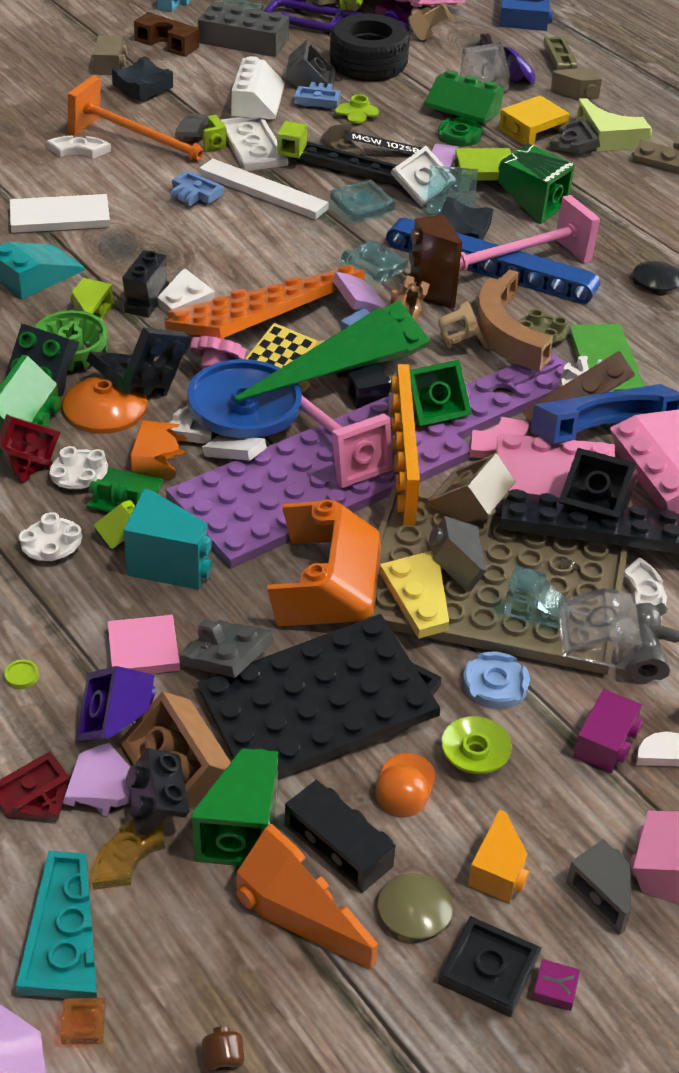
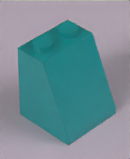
(166, 543)

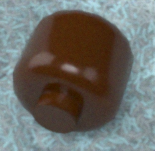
(222, 1049)

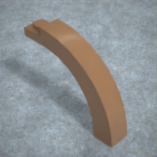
(506, 334)

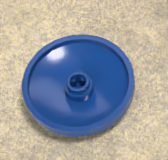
(213, 396)

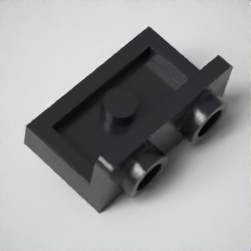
(156, 789)

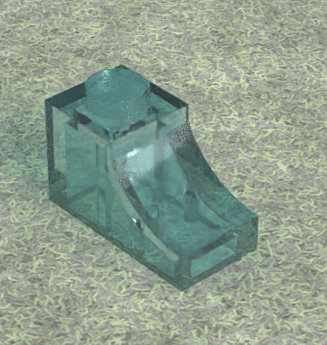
(532, 598)

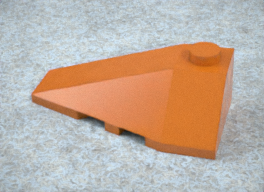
(289, 896)

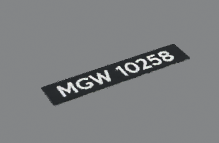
(381, 142)

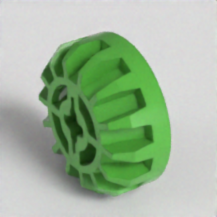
(81, 327)

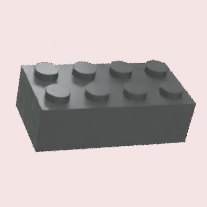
(243, 29)

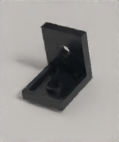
(139, 369)

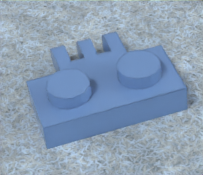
(317, 96)
(192, 187)

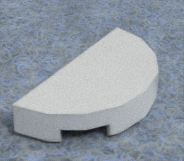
(659, 750)

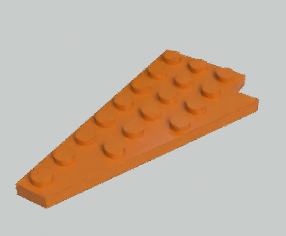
(244, 309)

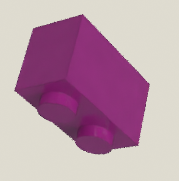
(608, 730)

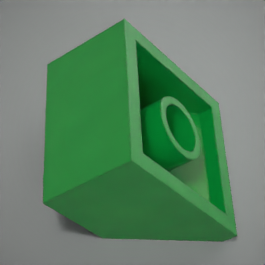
(439, 393)

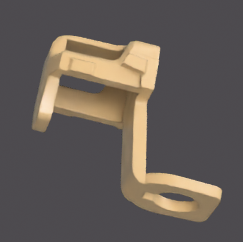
(424, 19)
(471, 326)

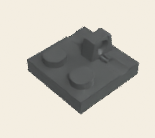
(225, 647)

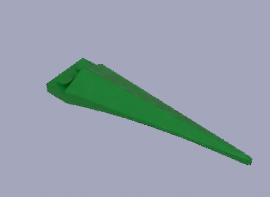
(373, 339)

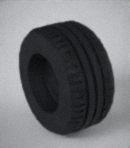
(369, 47)

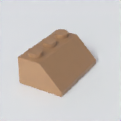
(178, 728)

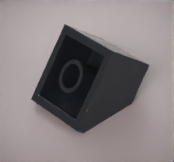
(599, 483)

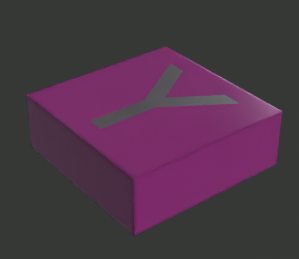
(556, 984)

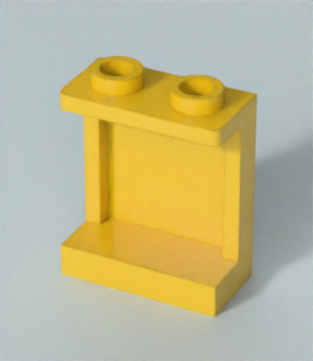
(530, 117)

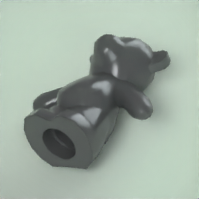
(650, 661)

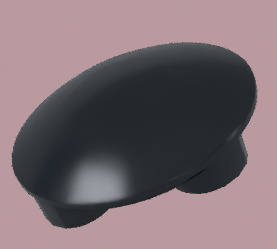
(656, 276)

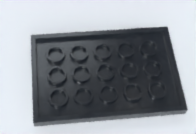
(321, 697)

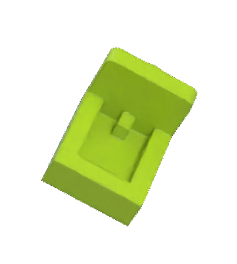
(215, 135)

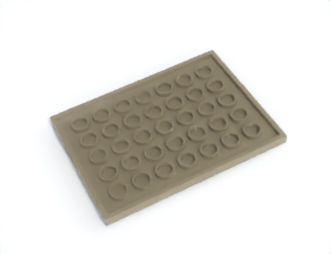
(478, 615)

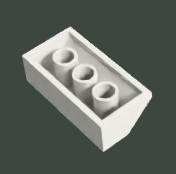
(256, 90)

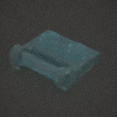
(375, 260)

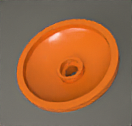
(102, 407)

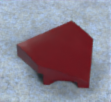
(27, 445)
(34, 790)

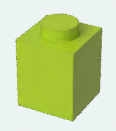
(291, 139)

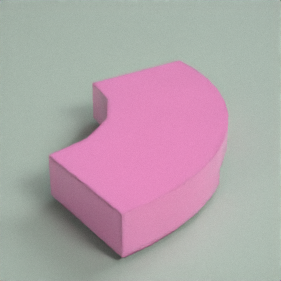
(484, 442)

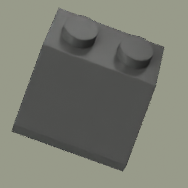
(309, 66)

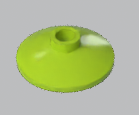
(480, 735)

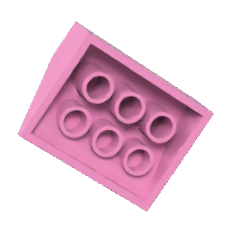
(654, 446)
(540, 464)

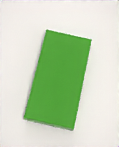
(600, 342)

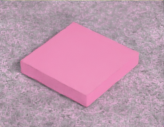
(144, 644)

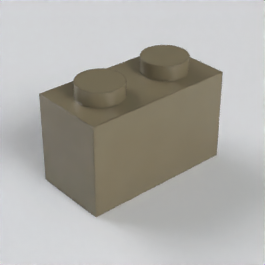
(109, 54)

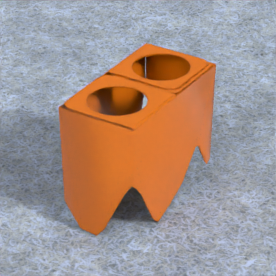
(153, 447)

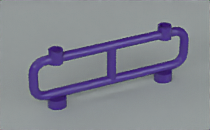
(337, 13)

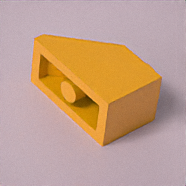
(500, 861)

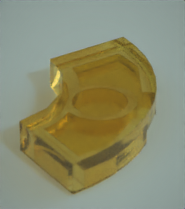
(122, 854)

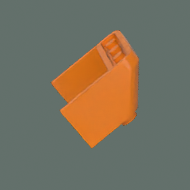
(332, 590)

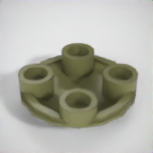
(546, 324)
(415, 907)

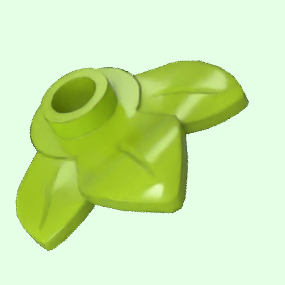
(357, 109)

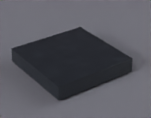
(490, 966)

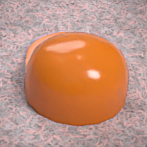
(404, 784)

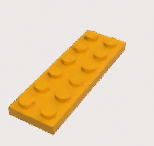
(404, 445)

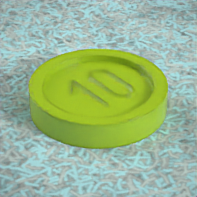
(21, 674)

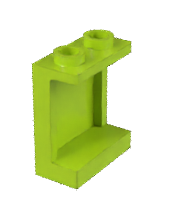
(483, 159)

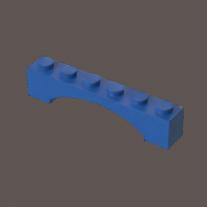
(564, 418)

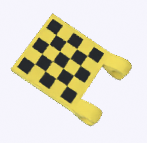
(281, 347)

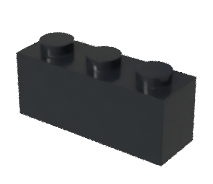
(340, 835)

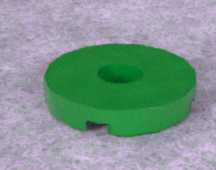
(460, 132)

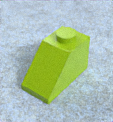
(93, 297)

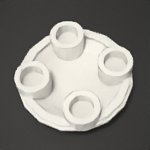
(78, 467)
(51, 538)

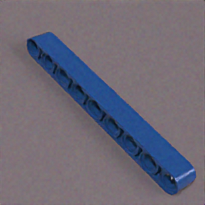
(534, 271)

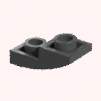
(192, 126)

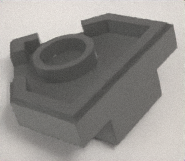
(575, 138)

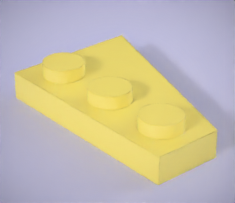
(418, 591)

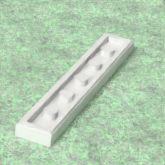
(264, 189)

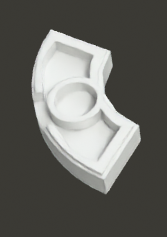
(67, 145)
(644, 583)

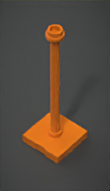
(85, 109)

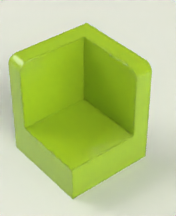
(112, 525)

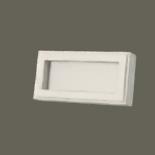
(234, 448)

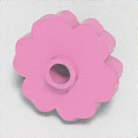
(216, 350)

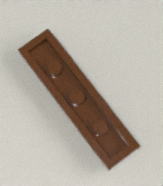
(597, 380)

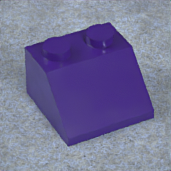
(113, 701)

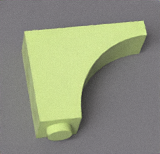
(613, 130)

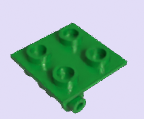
(120, 487)

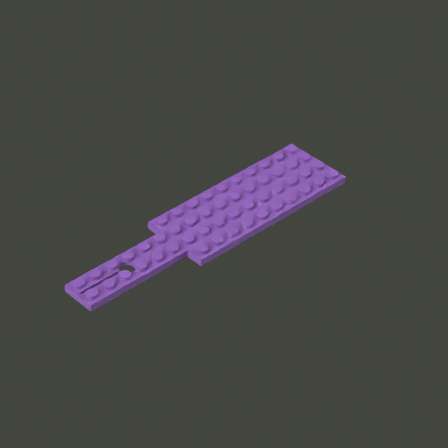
(247, 497)

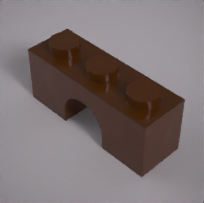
(181, 38)

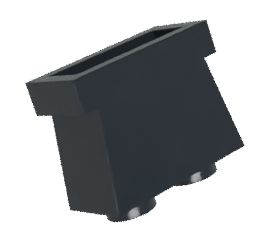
(145, 283)

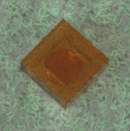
(83, 1021)

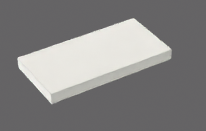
(253, 143)
(59, 213)

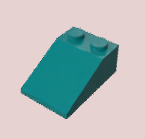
(34, 267)

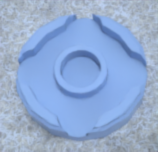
(496, 680)

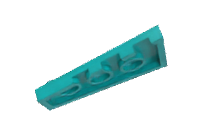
(60, 938)

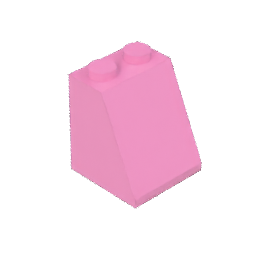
(658, 855)

